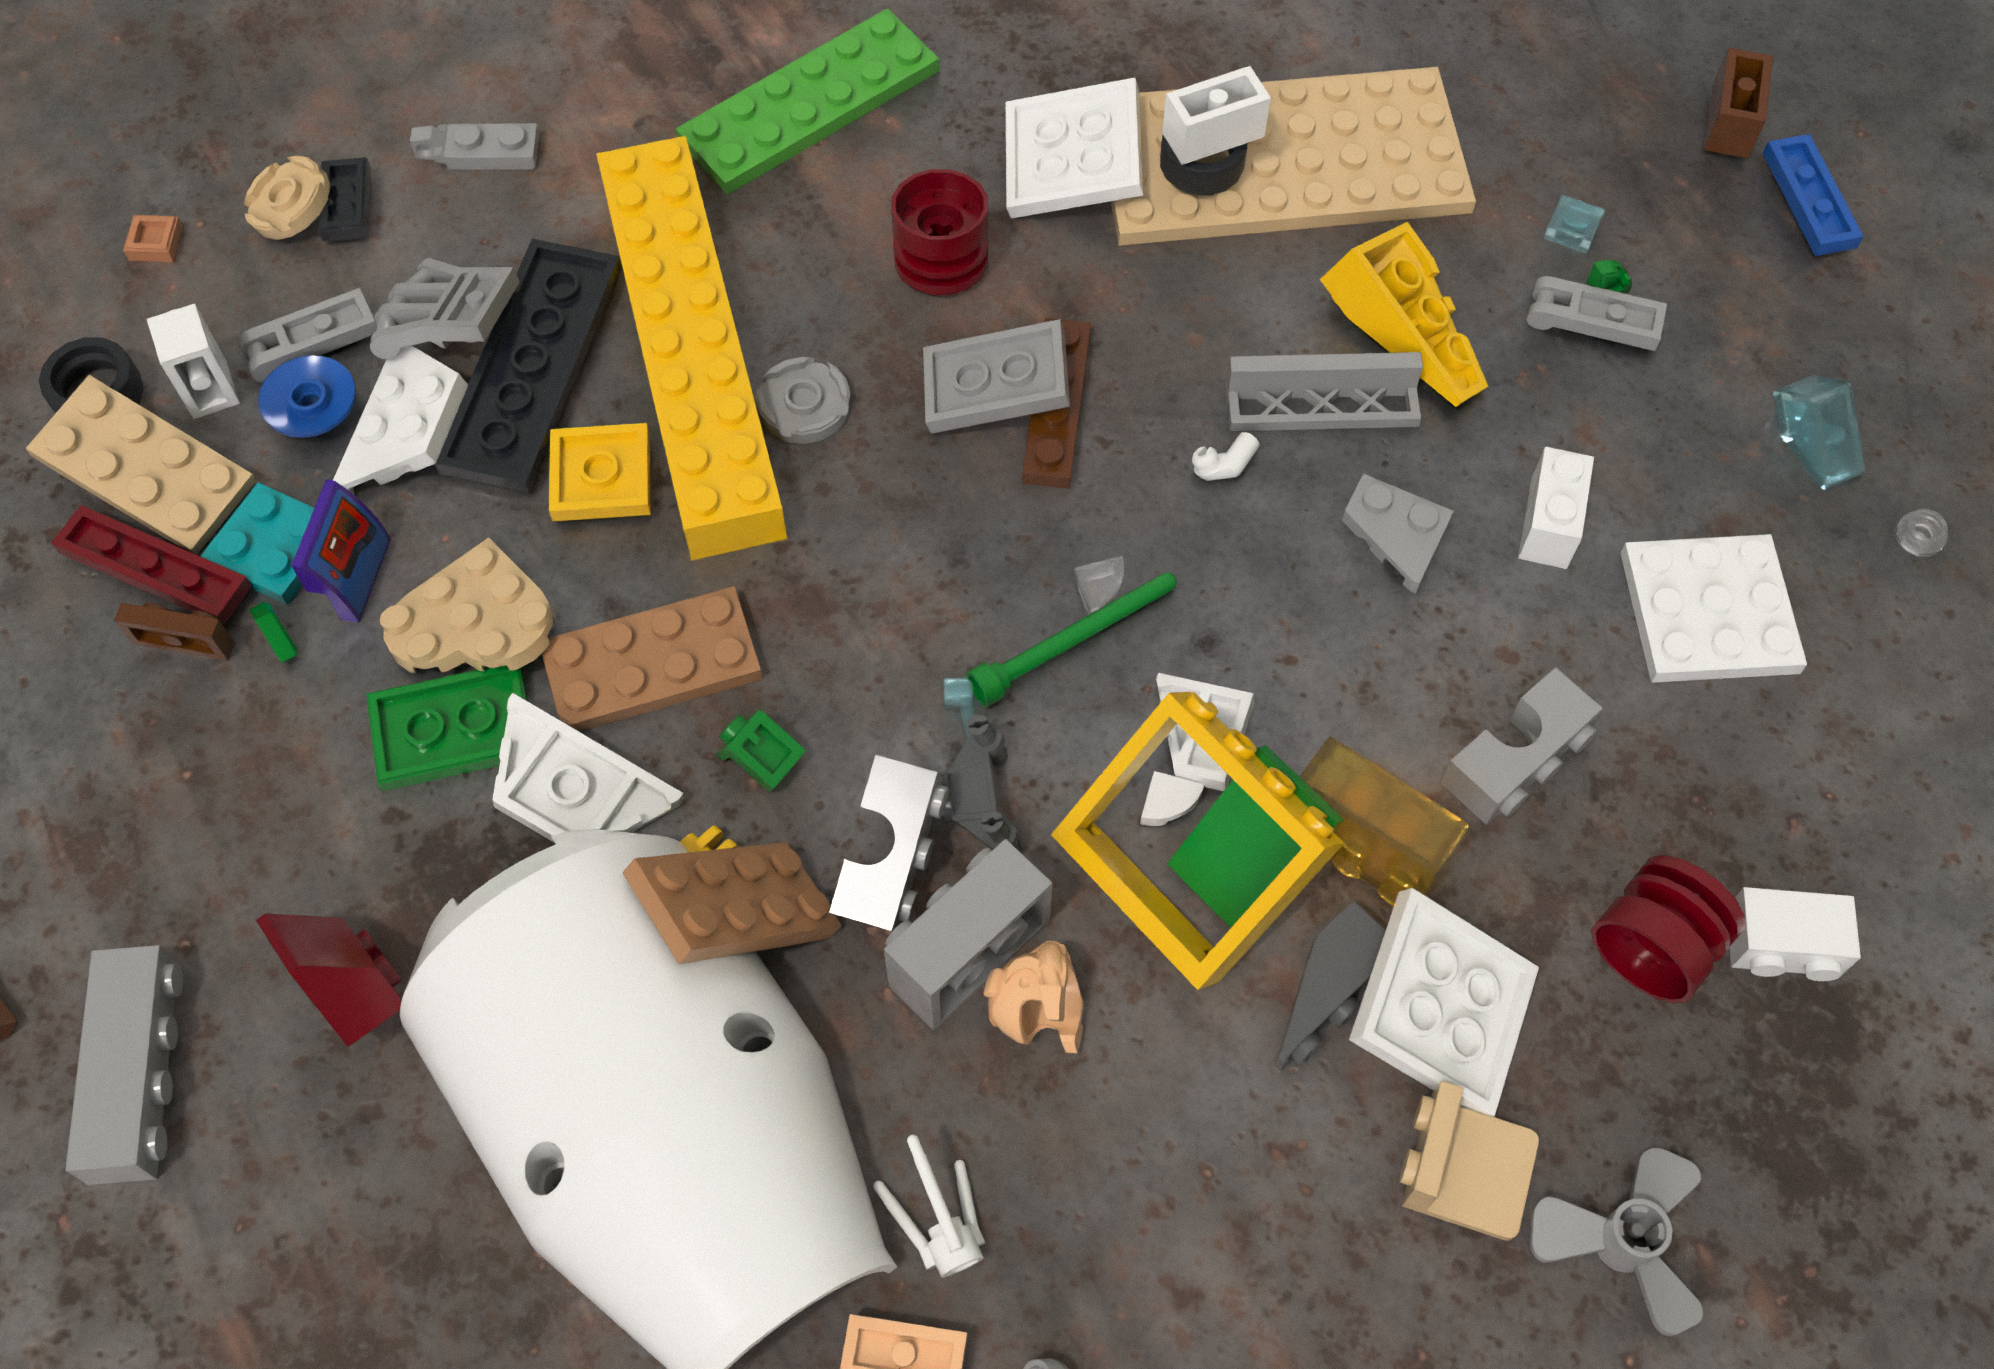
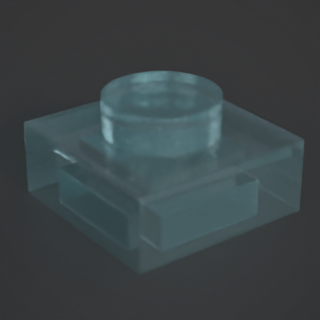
(1574, 224)

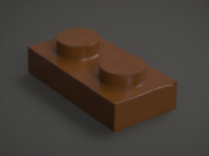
(175, 631)

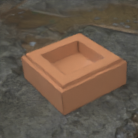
(153, 238)

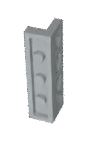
(1320, 382)

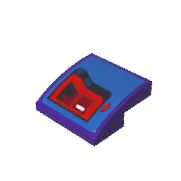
(341, 551)

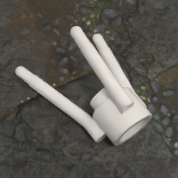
(952, 1244)

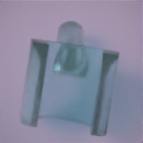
(959, 695)

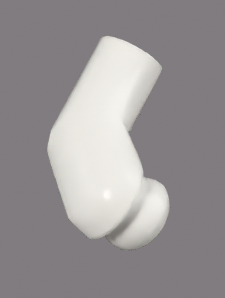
(1217, 466)

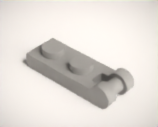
(1596, 312)
(307, 332)

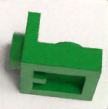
(760, 748)

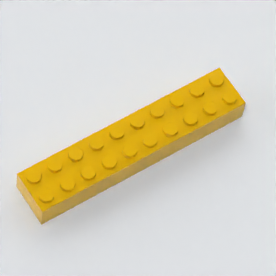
(691, 350)

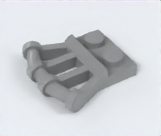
(442, 306)

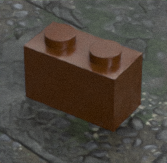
(1738, 102)

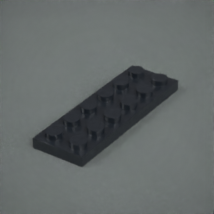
(529, 366)

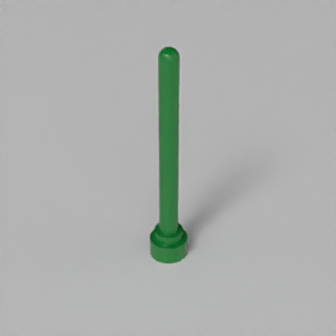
(992, 680)

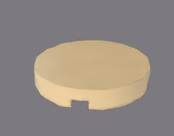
(287, 197)

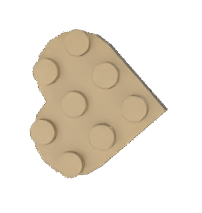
(470, 613)

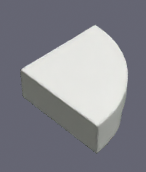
(1169, 799)

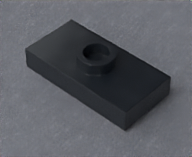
(348, 200)

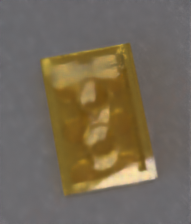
(1389, 829)

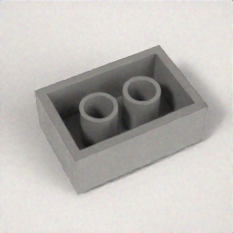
(967, 932)

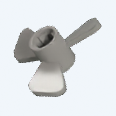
(1658, 1185)

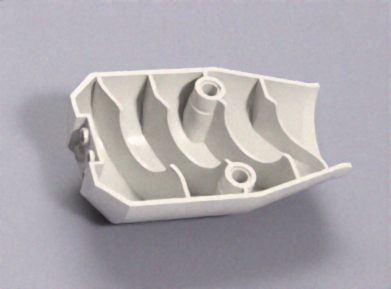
(630, 1109)

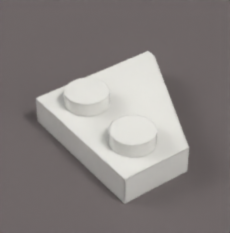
(1187, 756)

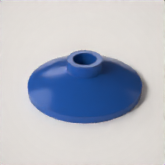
(305, 381)

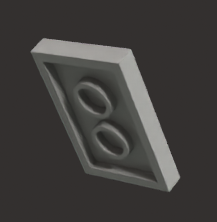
(995, 376)

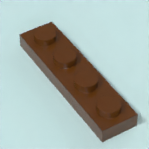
(1054, 432)

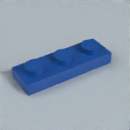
(1812, 195)

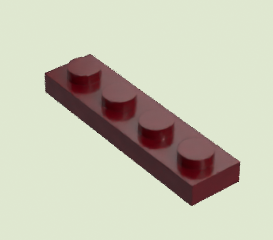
(151, 564)

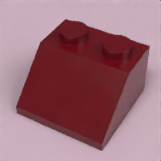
(336, 970)

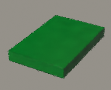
(441, 725)
(1240, 847)

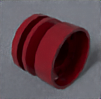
(940, 231)
(1668, 928)

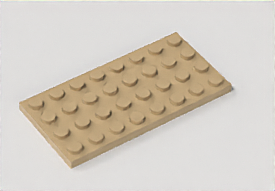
(1328, 158)

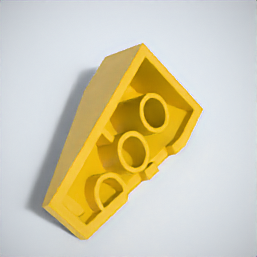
(1395, 299)

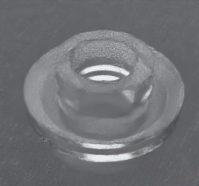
(1926, 523)

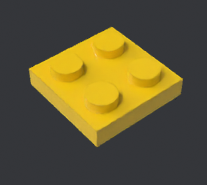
(599, 472)

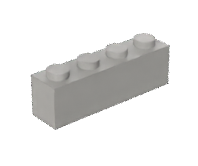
(124, 1066)

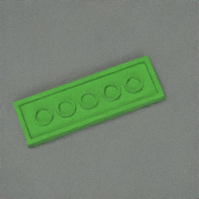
(807, 100)

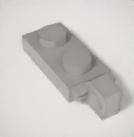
(478, 145)

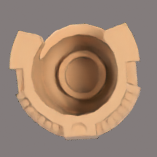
(1037, 994)

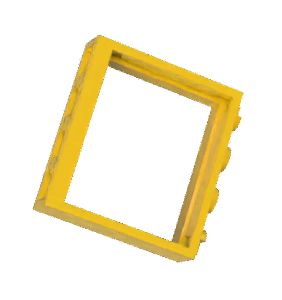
(1139, 897)

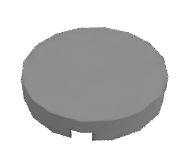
(803, 400)

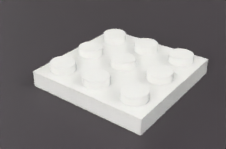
(1073, 148)
(1712, 608)
(1444, 1002)

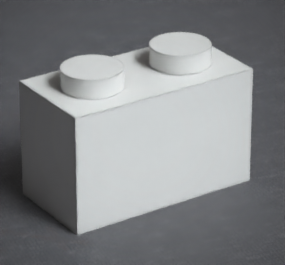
(1215, 115)
(193, 361)
(1556, 507)
(1796, 934)

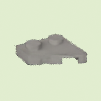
(1397, 526)

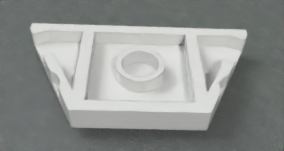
(402, 420)
(567, 782)

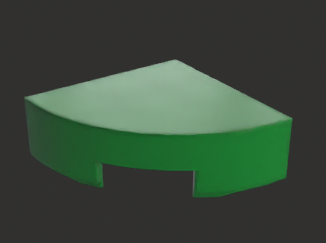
(1609, 276)
(274, 631)

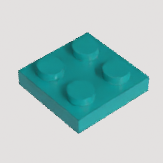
(263, 541)

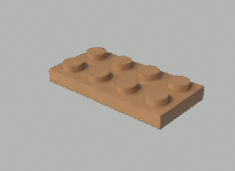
(650, 660)
(731, 900)

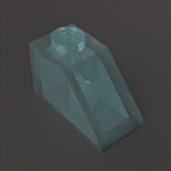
(1821, 428)

